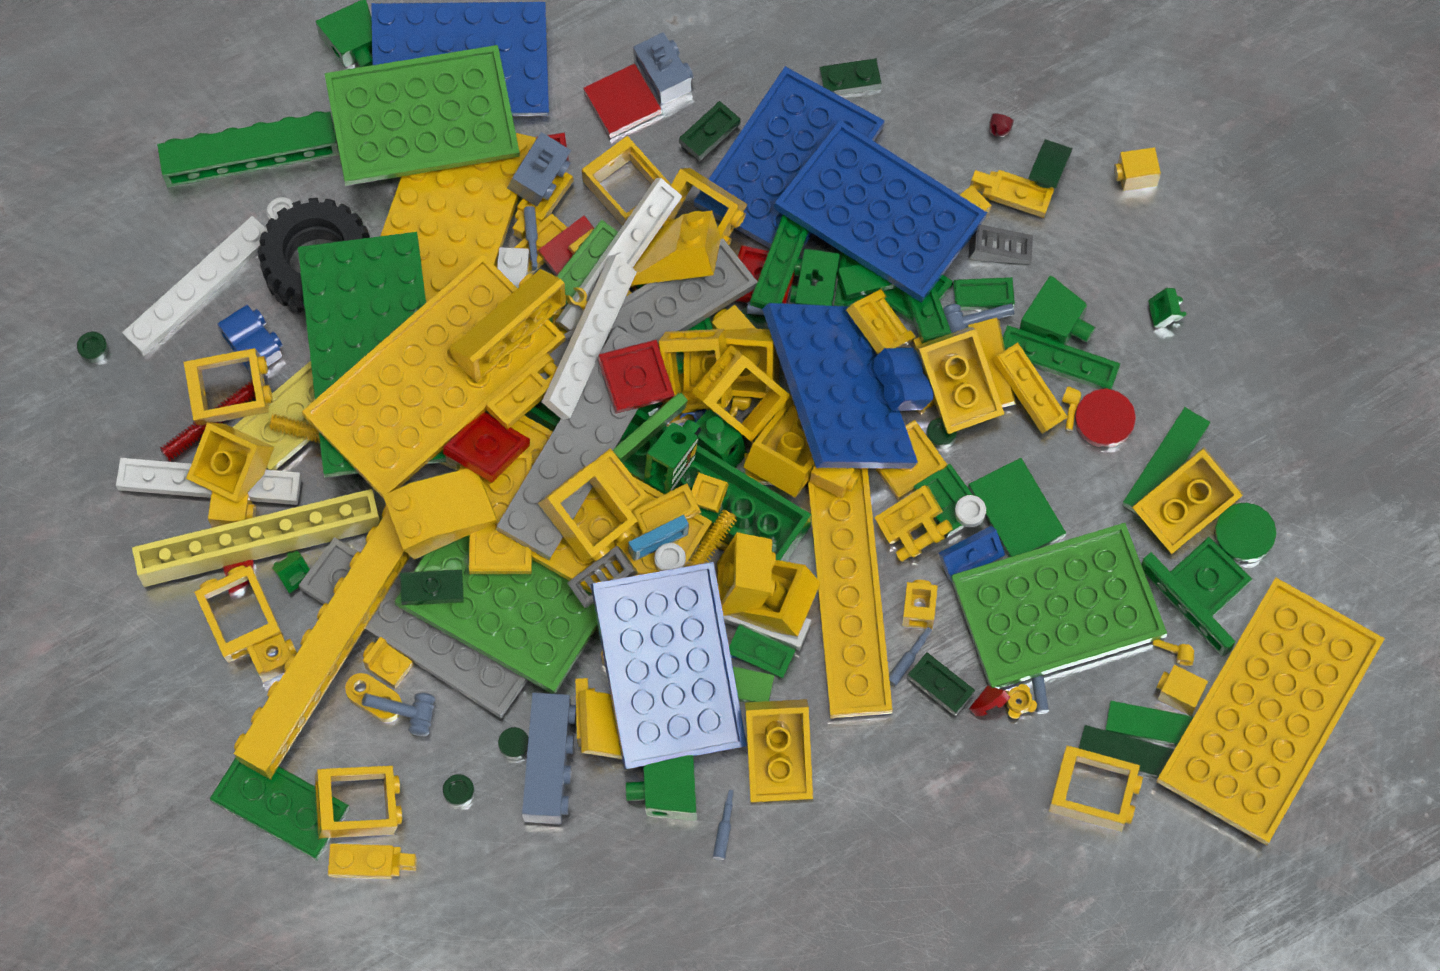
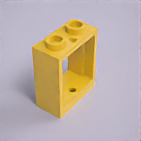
(609, 163)
(735, 214)
(692, 341)
(720, 379)
(197, 394)
(569, 529)
(237, 648)
(1086, 813)
(329, 829)

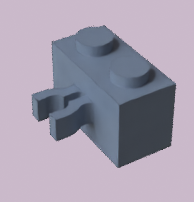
(662, 68)
(539, 168)

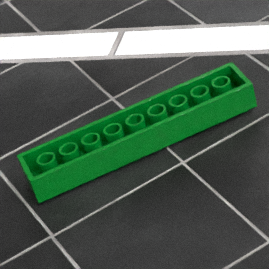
(756, 507)

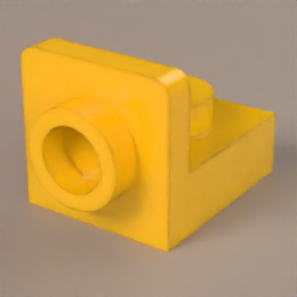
(386, 662)

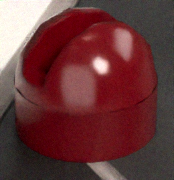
(1000, 125)

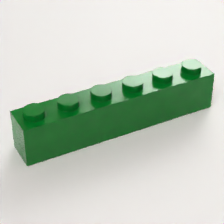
(248, 149)

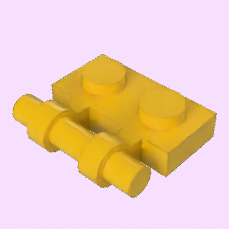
(908, 515)

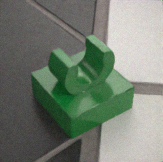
(1166, 307)
(291, 571)

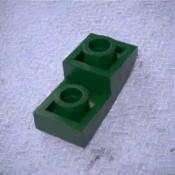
(1050, 164)

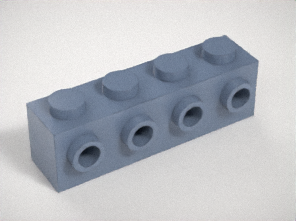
(547, 758)

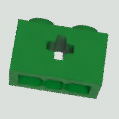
(816, 267)

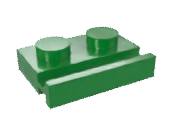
(947, 490)

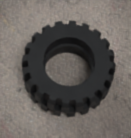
(292, 230)

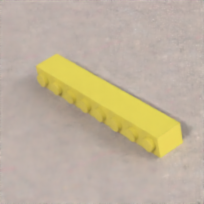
(256, 538)

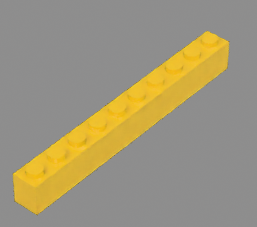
(323, 650)

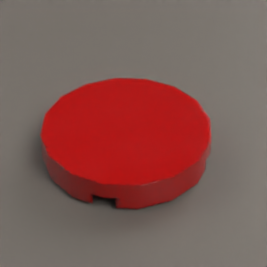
(1105, 418)

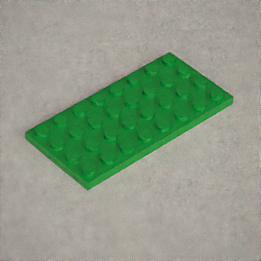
(352, 302)

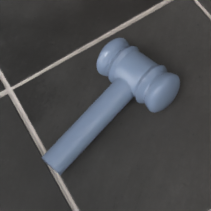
(958, 321)
(419, 712)

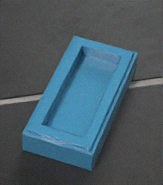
(654, 539)

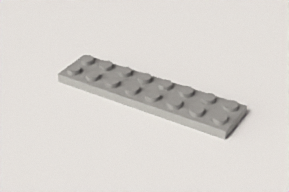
(678, 303)
(570, 448)
(426, 646)

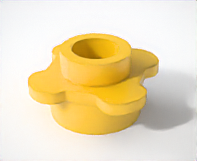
(1023, 693)

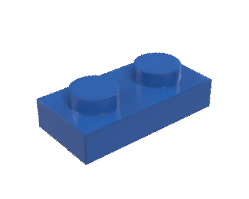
(972, 552)

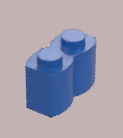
(245, 331)
(903, 379)

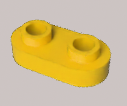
(375, 688)

